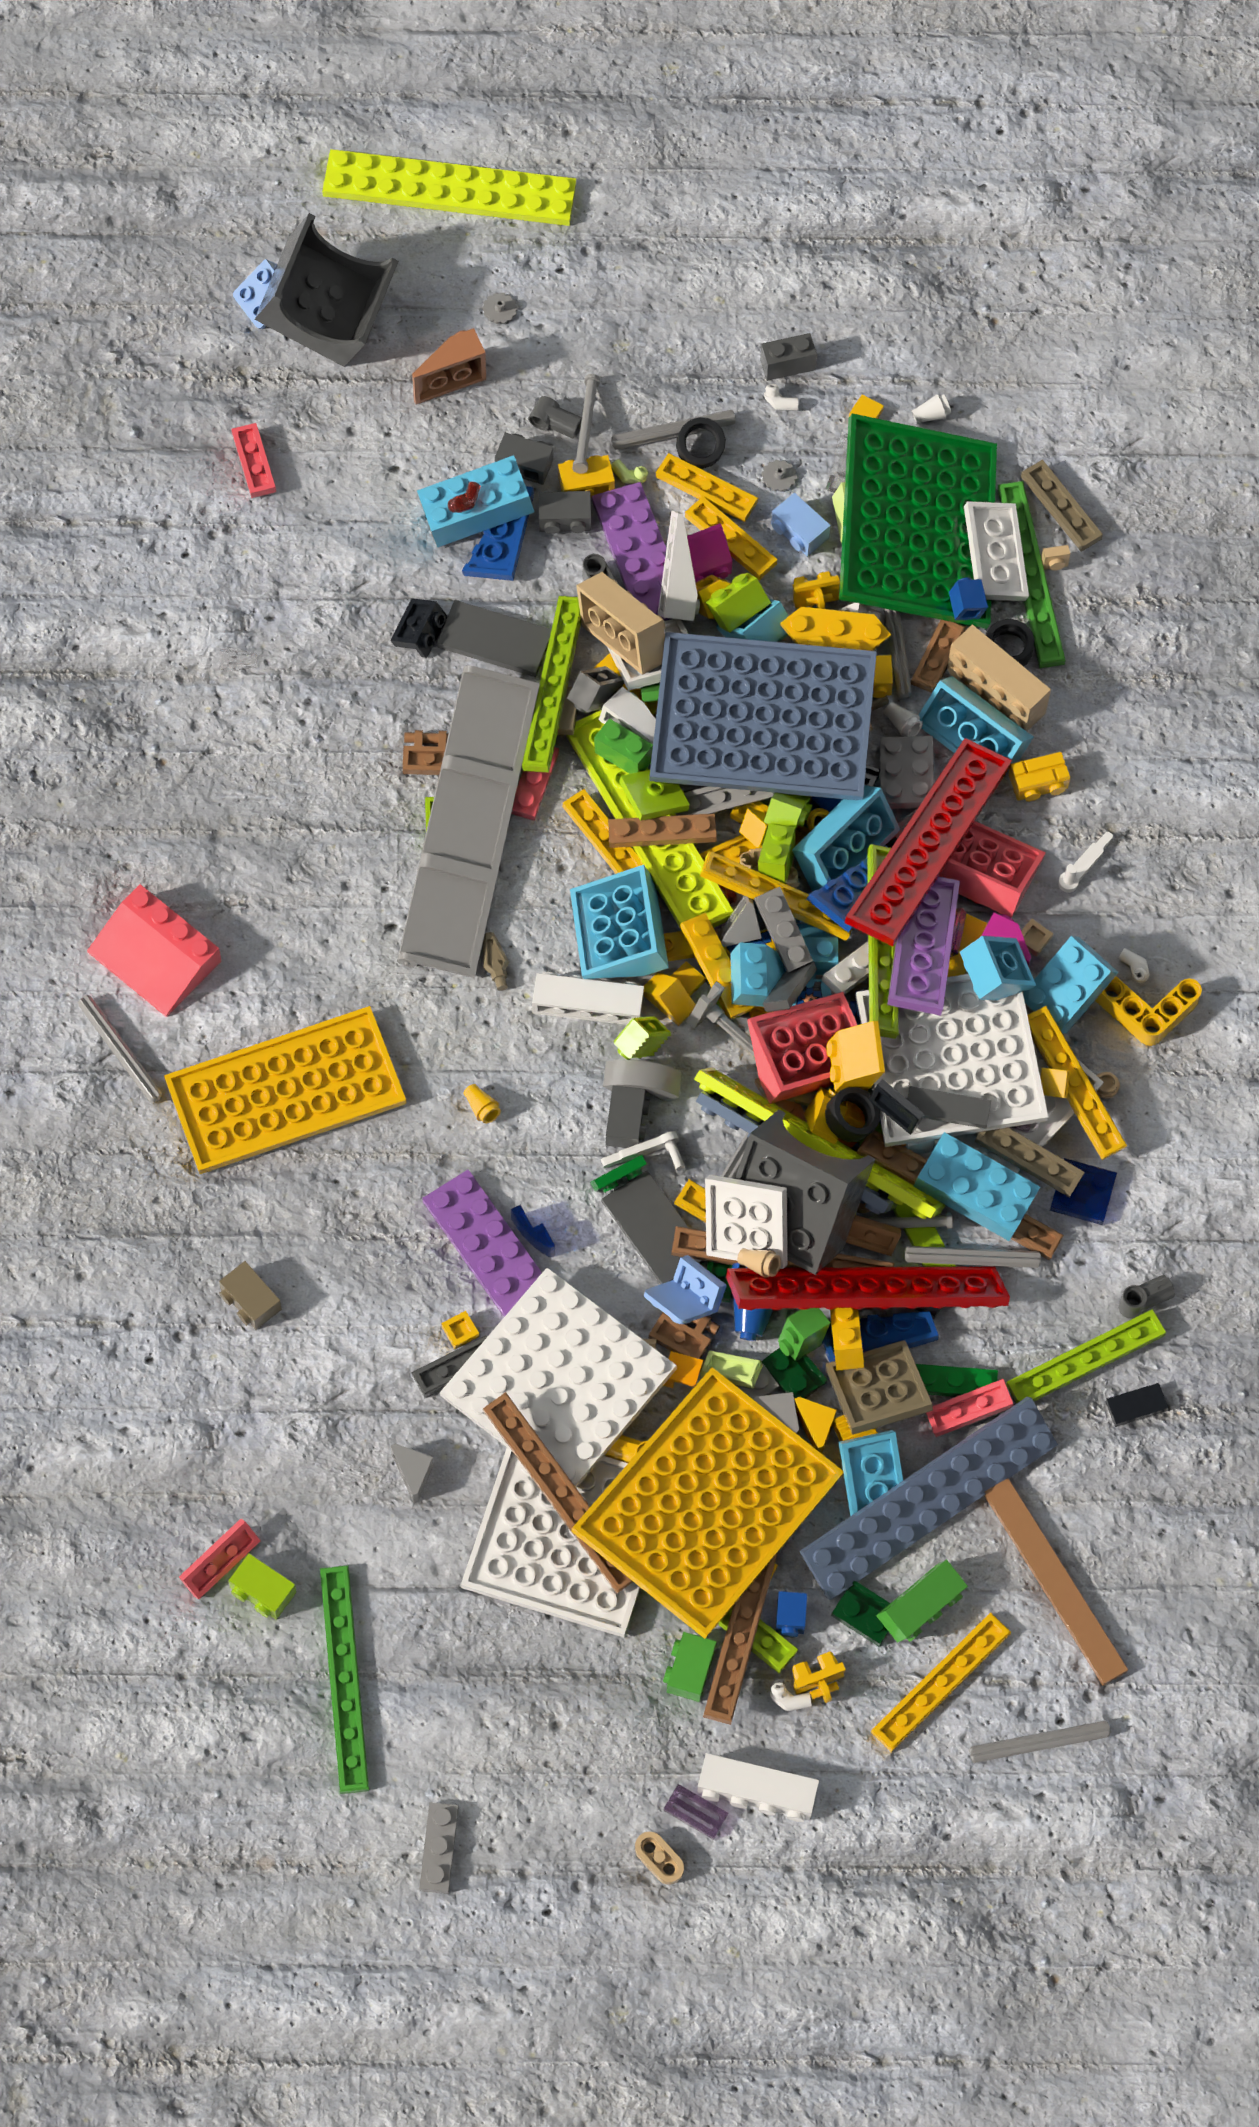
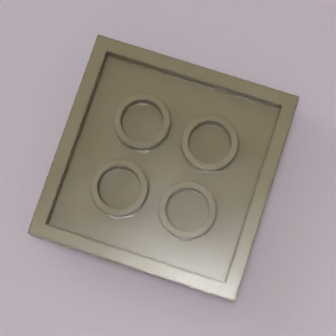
(881, 1391)

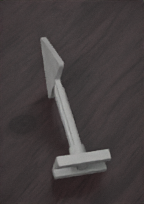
(707, 1008)

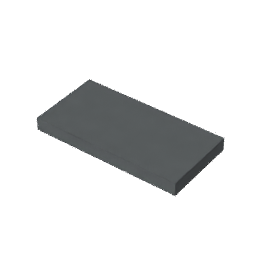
(494, 638)
(648, 1223)

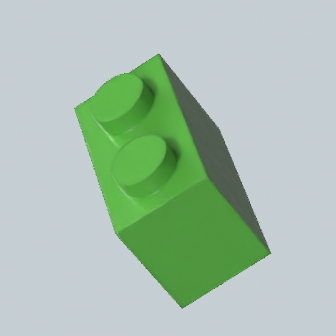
(623, 747)
(803, 1332)
(690, 1666)

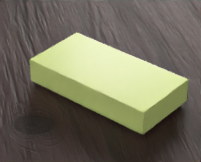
(736, 1369)

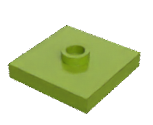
(653, 798)

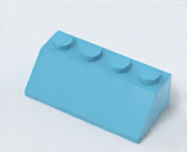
(960, 713)

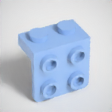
(252, 290)
(690, 1294)

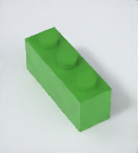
(922, 1602)

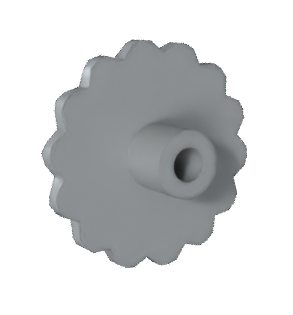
(499, 308)
(779, 475)

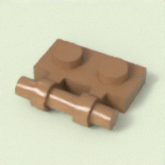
(420, 758)
(682, 1338)

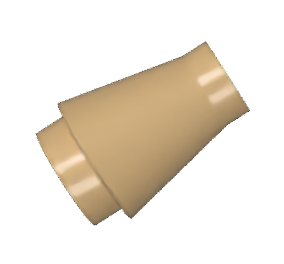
(760, 1261)

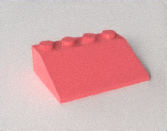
(993, 868)
(154, 950)
(793, 1045)

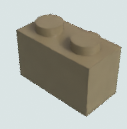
(249, 1295)

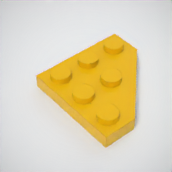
(835, 629)

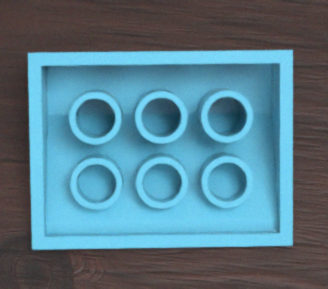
(619, 926)

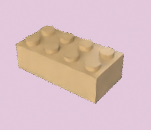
(621, 622)
(998, 678)

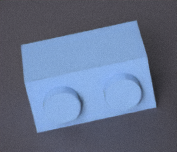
(800, 524)

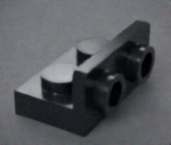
(419, 626)

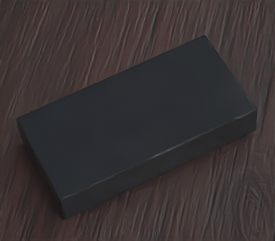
(896, 1106)
(1136, 1404)

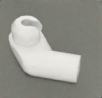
(777, 401)
(1138, 965)
(788, 1701)

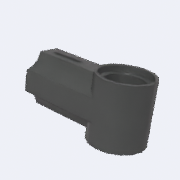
(550, 415)
(1147, 1295)

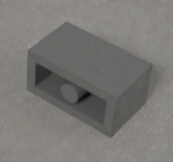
(788, 356)
(531, 456)
(564, 511)
(594, 688)
(625, 1117)

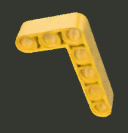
(1146, 1015)

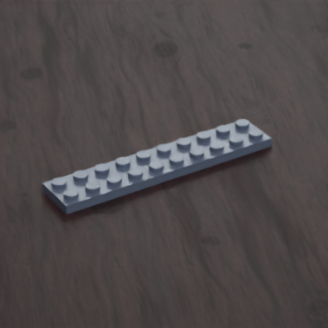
(928, 1498)

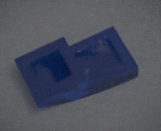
(536, 1236)

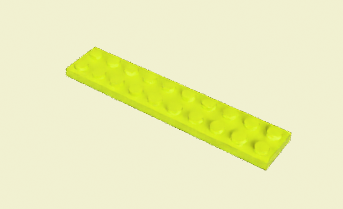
(449, 187)
(672, 867)
(760, 1109)

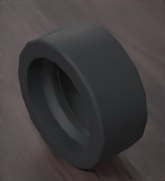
(703, 423)
(1016, 628)
(836, 1121)

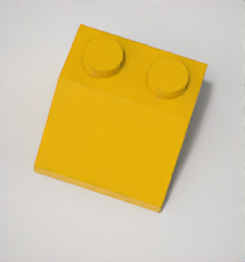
(856, 1056)

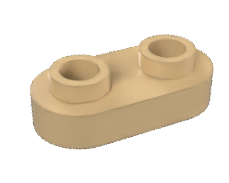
(660, 1858)

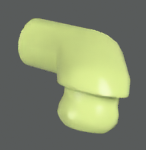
(629, 476)

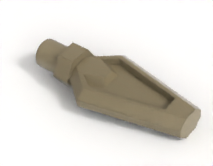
(495, 960)

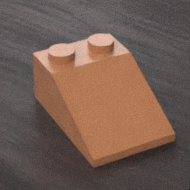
(451, 367)

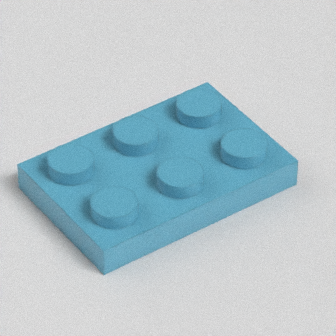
(870, 1467)

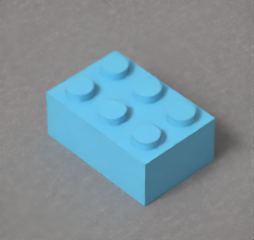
(1070, 983)

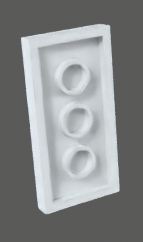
(996, 550)

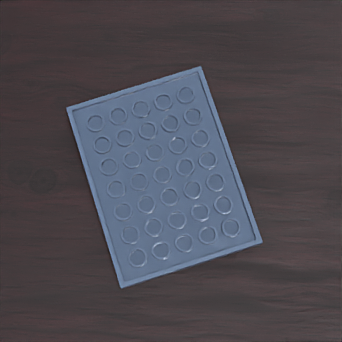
(763, 716)

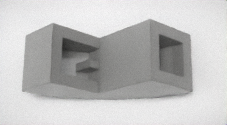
(655, 1078)

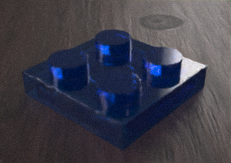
(1089, 1197)

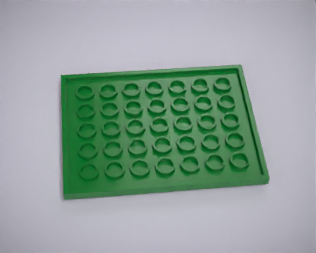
(907, 515)

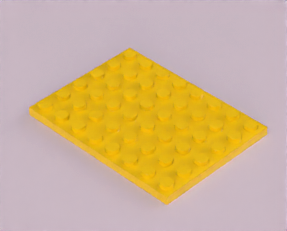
(707, 1502)

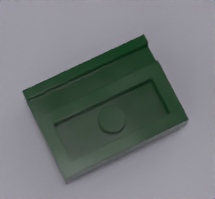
(793, 1376)
(859, 1611)

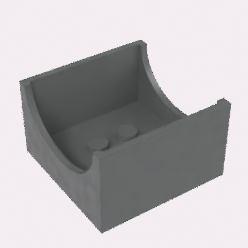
(324, 295)
(820, 1190)

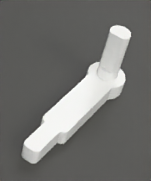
(1074, 873)
(666, 1140)

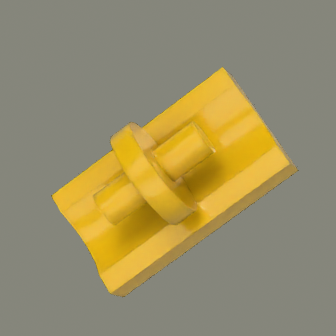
(816, 591)
(829, 1672)

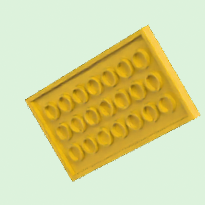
(285, 1089)

